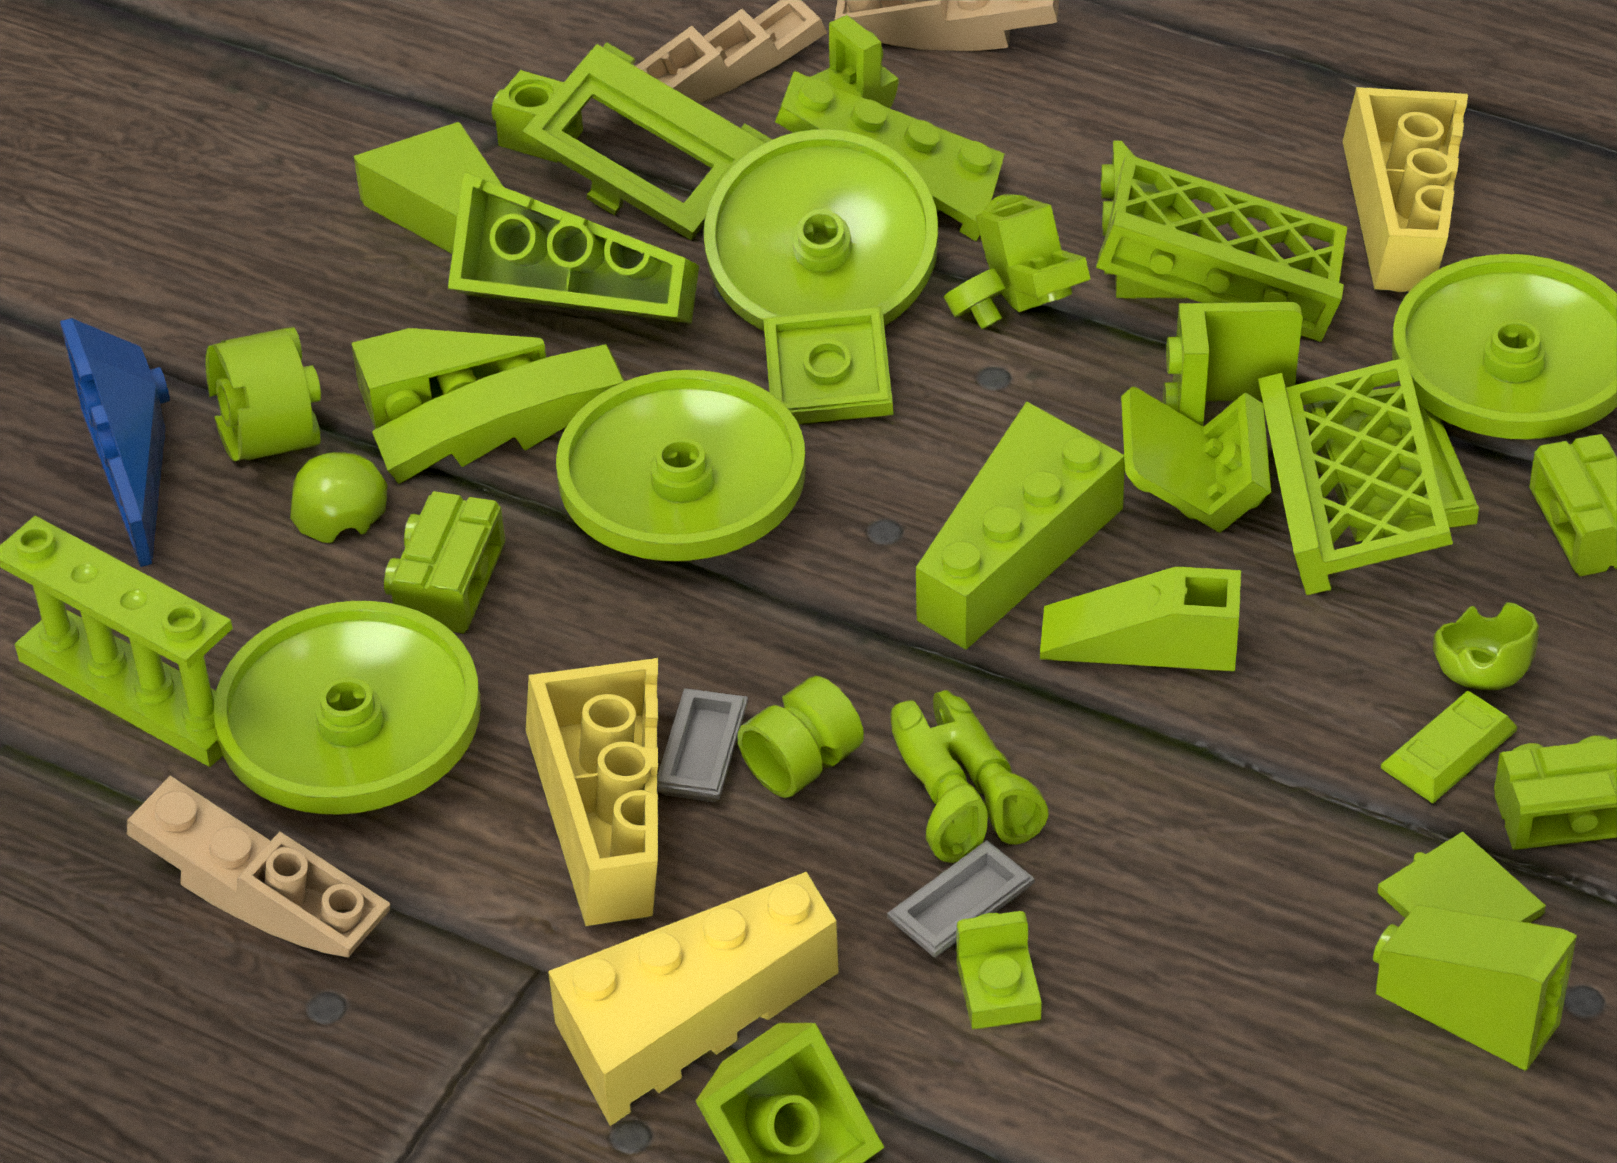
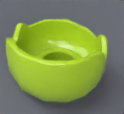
(337, 494)
(1486, 650)

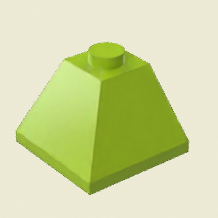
(787, 1102)

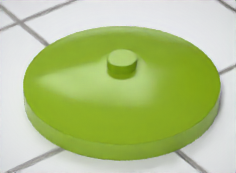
(821, 228)
(1511, 345)
(681, 465)
(347, 707)

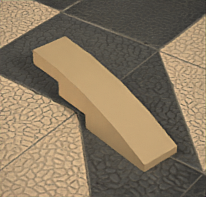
(734, 50)

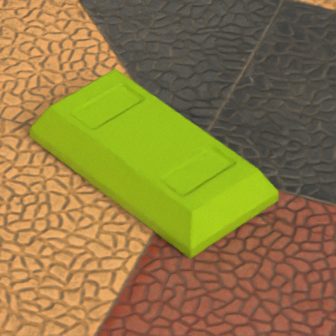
(1449, 746)

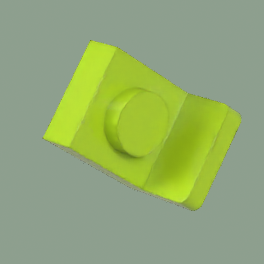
(997, 970)

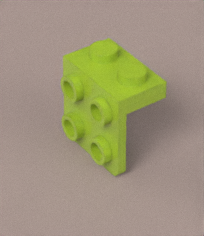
(1225, 351)
(1202, 471)

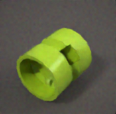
(794, 742)

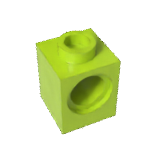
(519, 104)

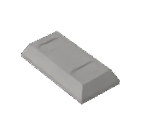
(701, 745)
(969, 888)

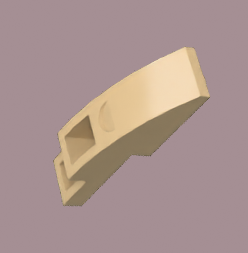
(948, 23)
(256, 879)

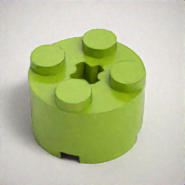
(263, 394)

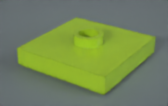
(829, 364)

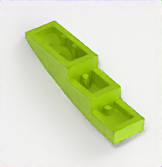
(517, 403)

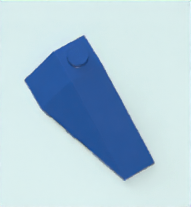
(125, 421)

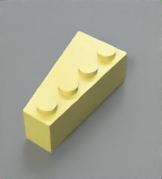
(1403, 178)
(599, 775)
(690, 987)

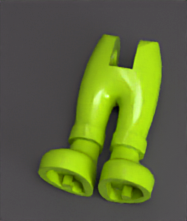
(960, 815)

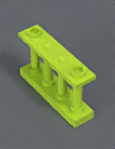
(102, 667)

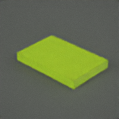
(1455, 491)

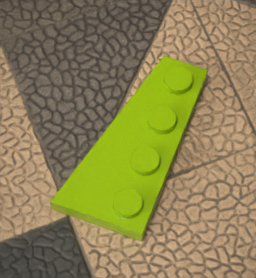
(954, 168)

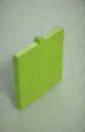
(1462, 880)

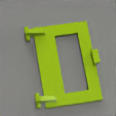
(614, 81)

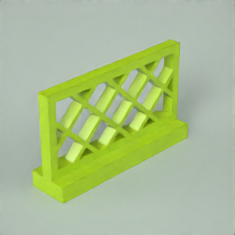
(1209, 265)
(1305, 493)

